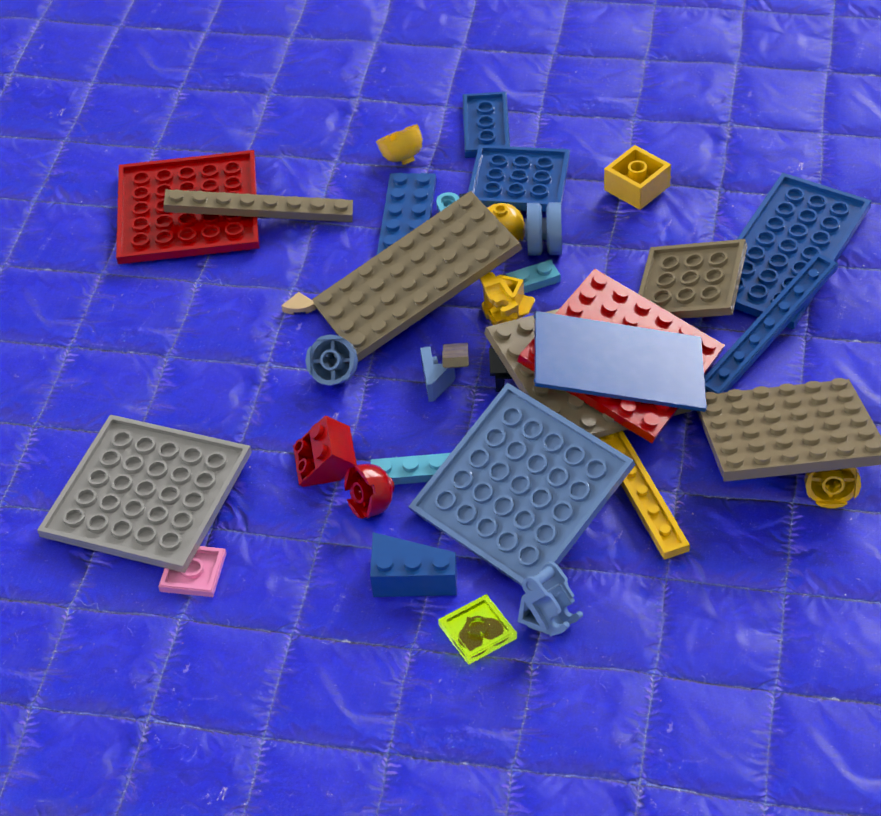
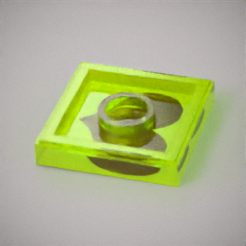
(477, 629)

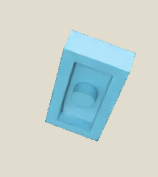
(537, 275)

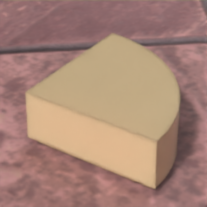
(298, 303)

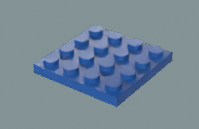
(519, 175)

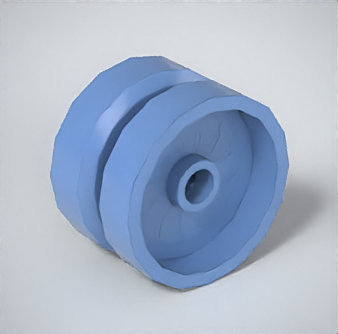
(542, 229)

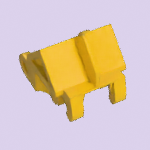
(504, 298)

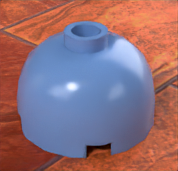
(331, 360)

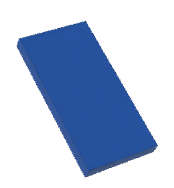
(485, 121)

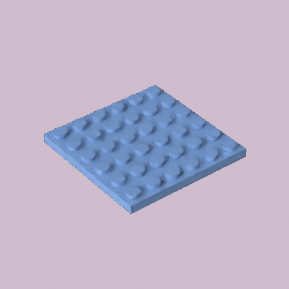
(521, 485)

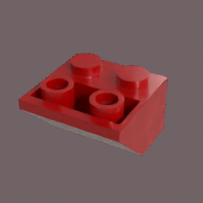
(324, 453)

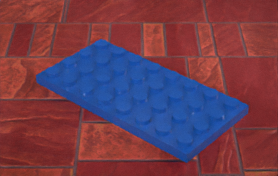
(787, 233)

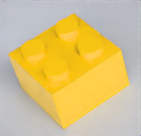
(637, 177)

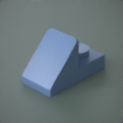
(435, 375)

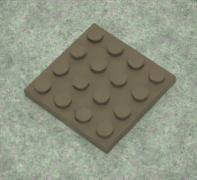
(694, 277)

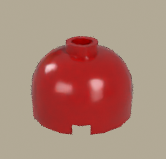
(369, 490)

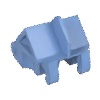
(547, 601)

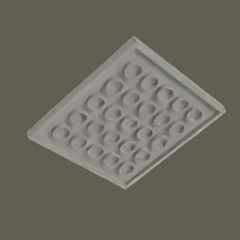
(145, 493)

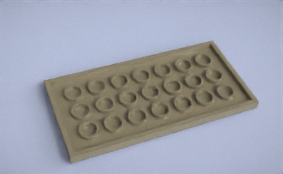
(416, 274)

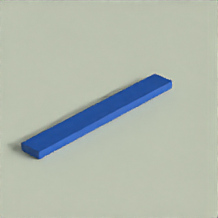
(769, 324)

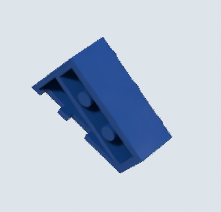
(411, 568)

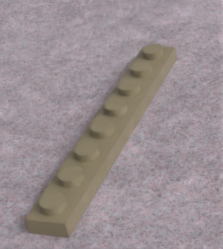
(258, 205)

